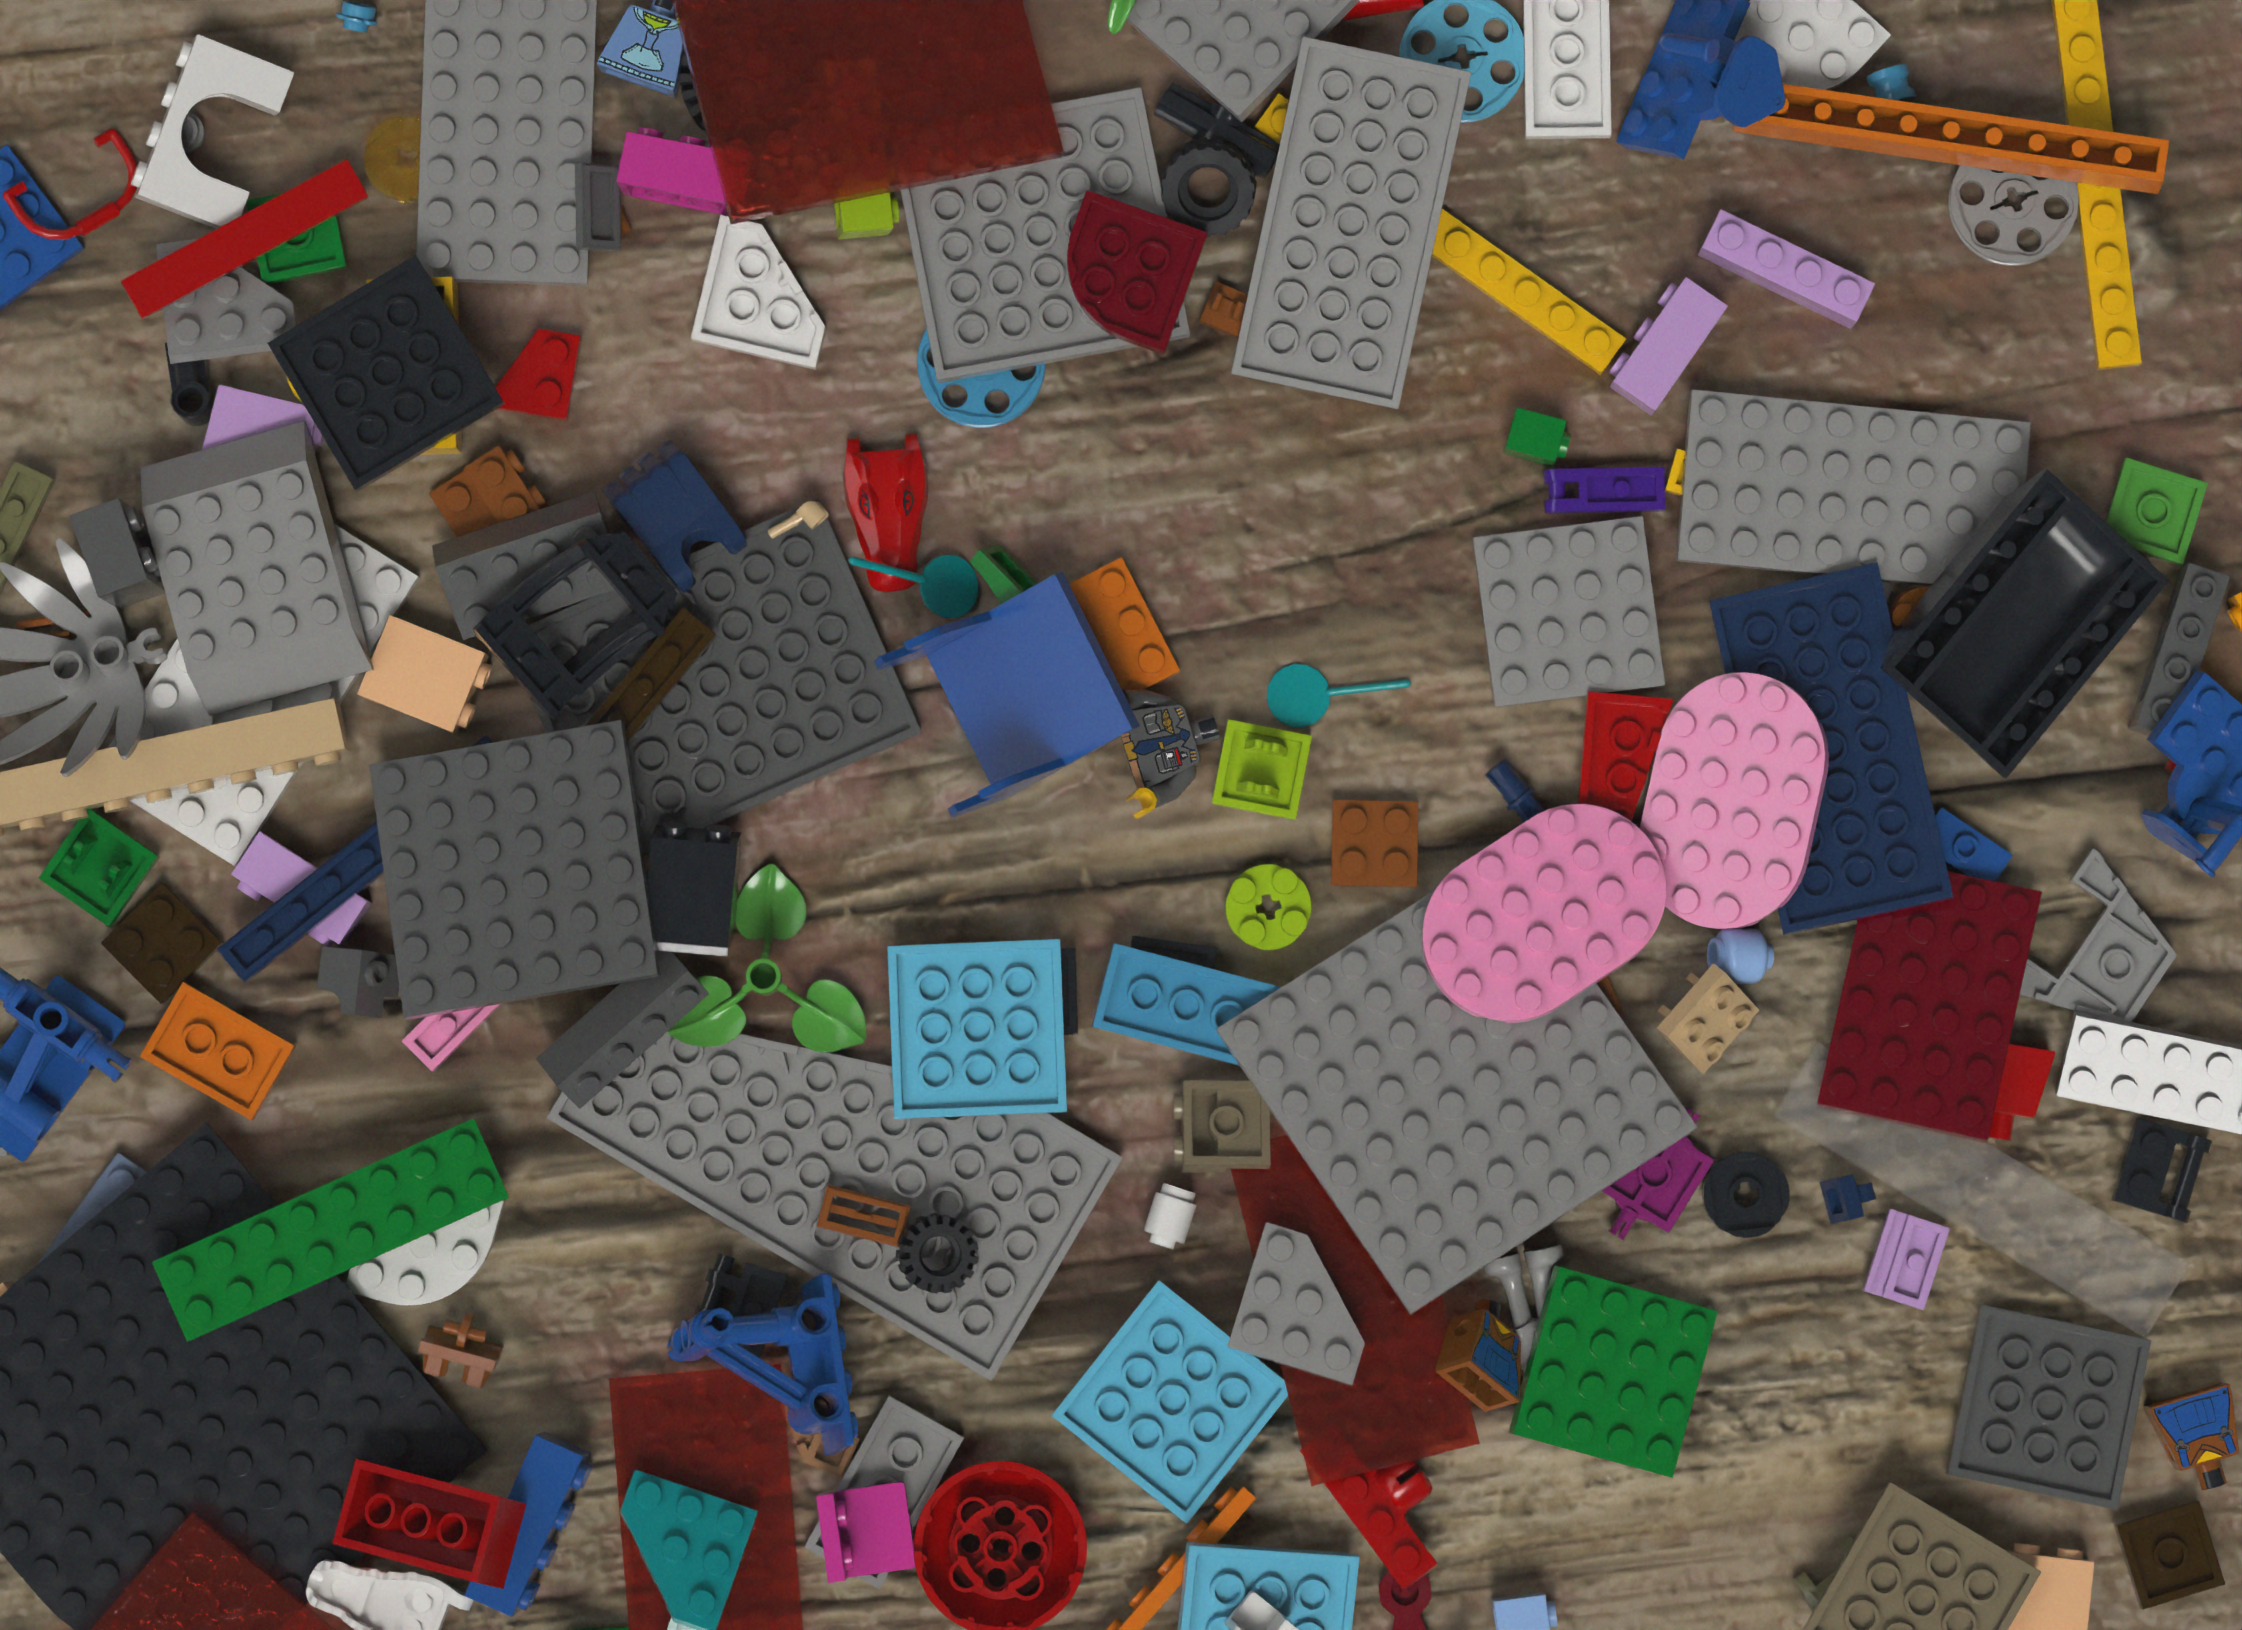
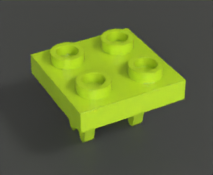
(1261, 769)

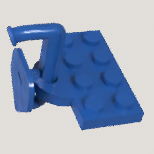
(1702, 76)
(2205, 789)

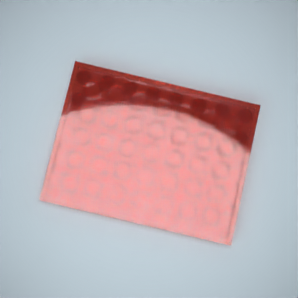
(862, 96)

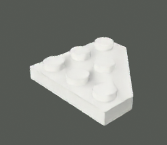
(755, 300)

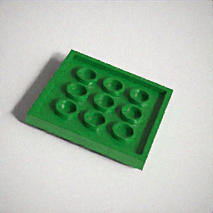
(1613, 1371)

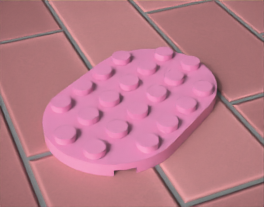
(1736, 798)
(1543, 913)

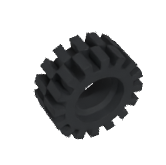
(960, 1264)

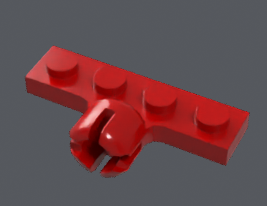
(1379, 1512)

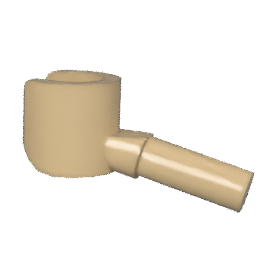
(810, 512)

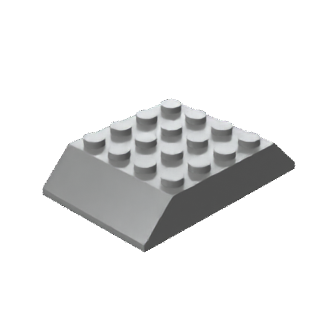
(253, 569)

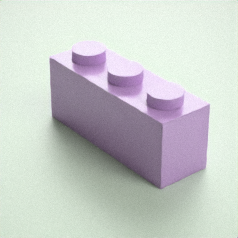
(1666, 345)
(275, 870)

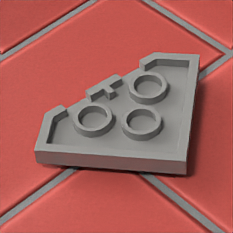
(224, 317)
(1295, 1311)

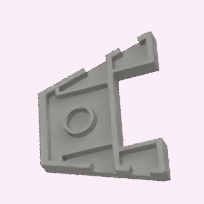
(2116, 960)

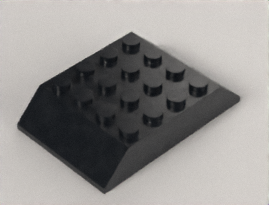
(2020, 620)

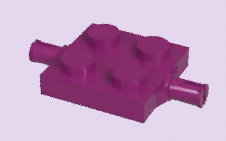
(1659, 1187)

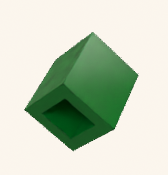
(1537, 437)

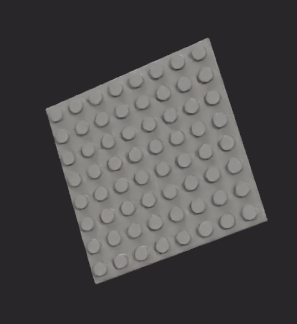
(1443, 1125)

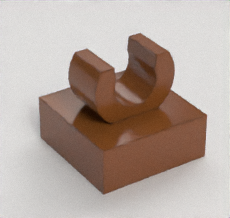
(1224, 310)

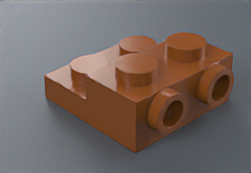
(486, 493)

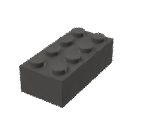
(493, 561)

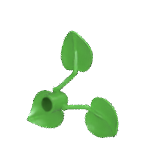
(828, 1014)

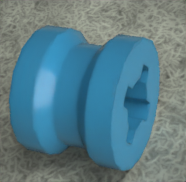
(1892, 83)

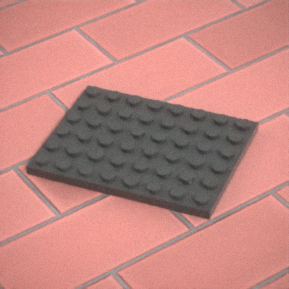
(770, 700)

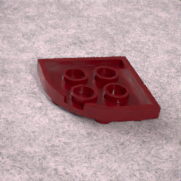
(1131, 269)

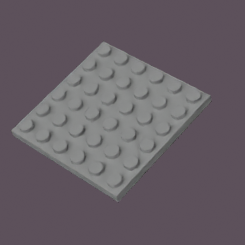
(998, 242)

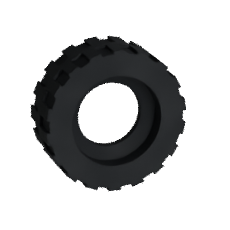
(1213, 154)

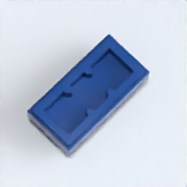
(1968, 849)

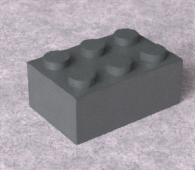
(118, 553)

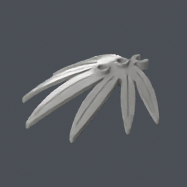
(86, 670)

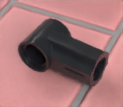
(189, 380)

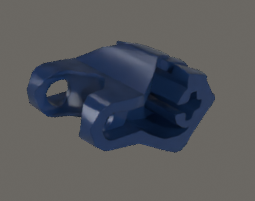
(672, 511)

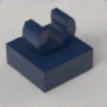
(1845, 1198)

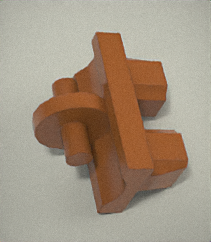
(461, 1345)

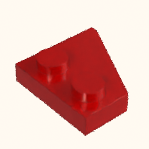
(542, 376)

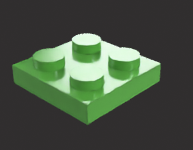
(2155, 510)

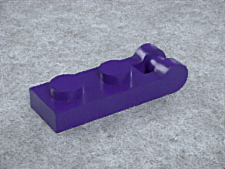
(1606, 490)

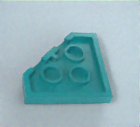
(688, 1545)

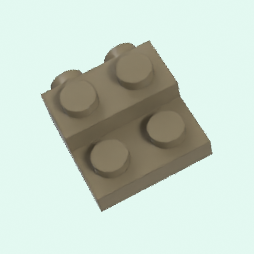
(1221, 1126)

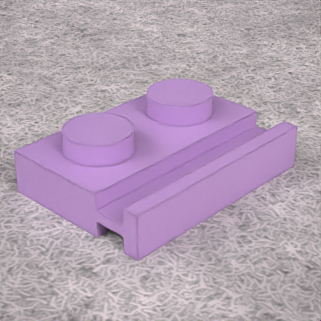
(1906, 1259)

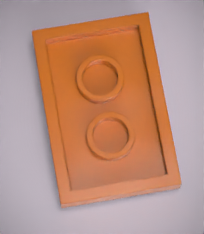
(1124, 627)
(218, 1051)

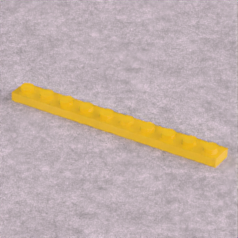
(2099, 206)
(1502, 278)

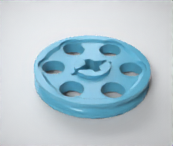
(1472, 38)

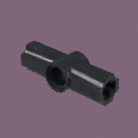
(1200, 119)

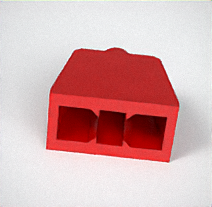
(2020, 1087)

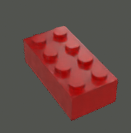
(429, 1523)

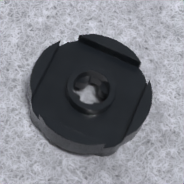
(1764, 1210)

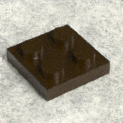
(162, 943)
(2169, 1554)

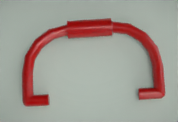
(94, 219)

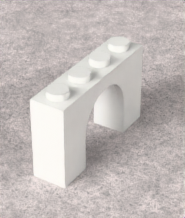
(206, 72)

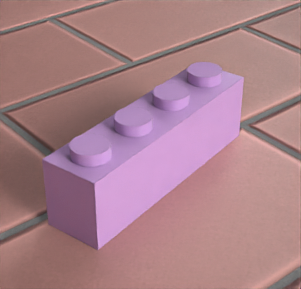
(1786, 269)

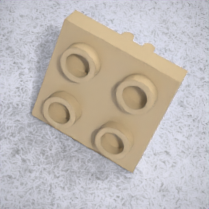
(1707, 1018)

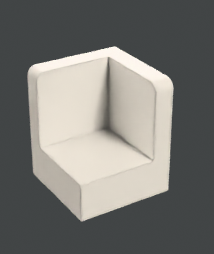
(1257, 1614)

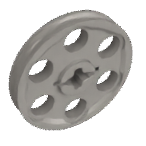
(2005, 219)

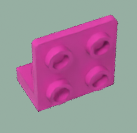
(865, 1531)

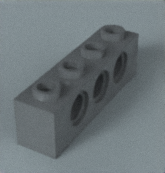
(2179, 643)

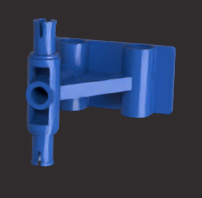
(49, 1056)
(812, 1351)

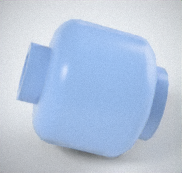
(1741, 954)

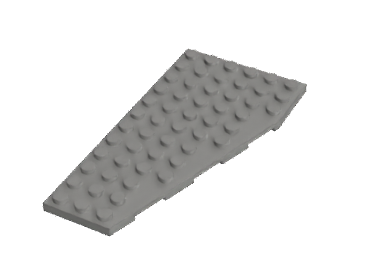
(769, 1124)

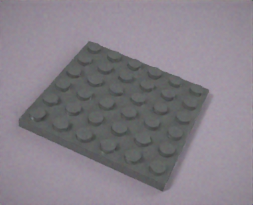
(514, 870)

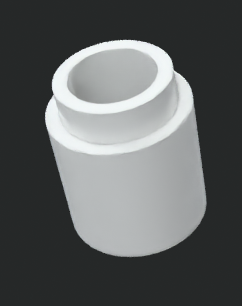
(1170, 1216)

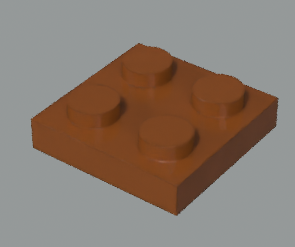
(1374, 843)

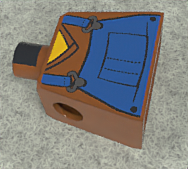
(1482, 1357)
(2197, 1431)

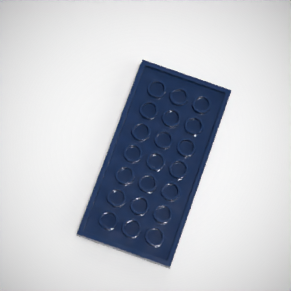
(1876, 820)

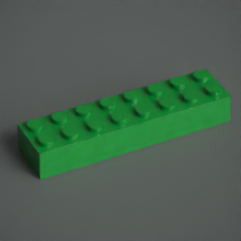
(330, 1229)

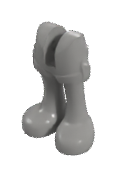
(1508, 1270)

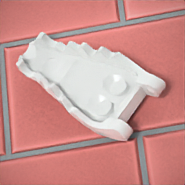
(382, 1598)

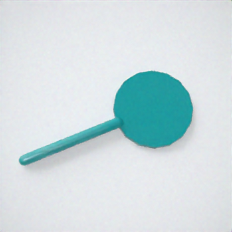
(946, 583)
(1302, 695)

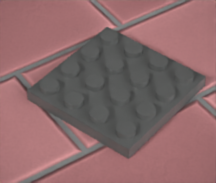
(2048, 1407)

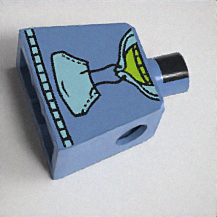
(646, 48)

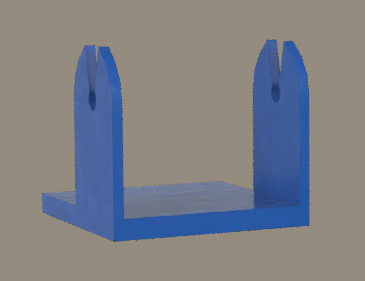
(1024, 687)

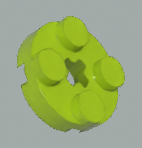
(1282, 887)

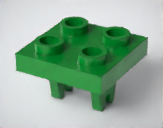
(99, 867)

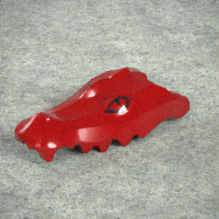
(887, 503)

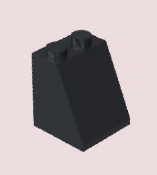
(694, 887)

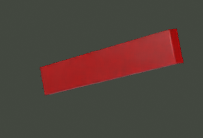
(244, 239)

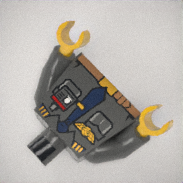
(1163, 748)

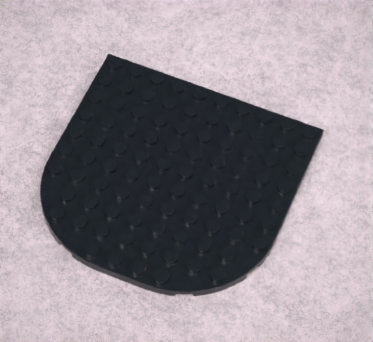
(252, 1426)

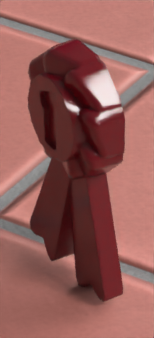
(1406, 1604)

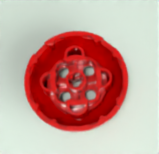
(959, 1579)

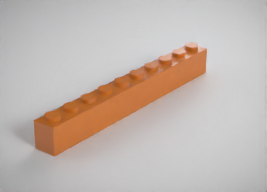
(1967, 138)

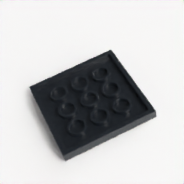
(386, 373)

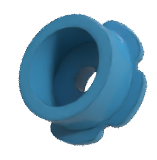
(357, 16)

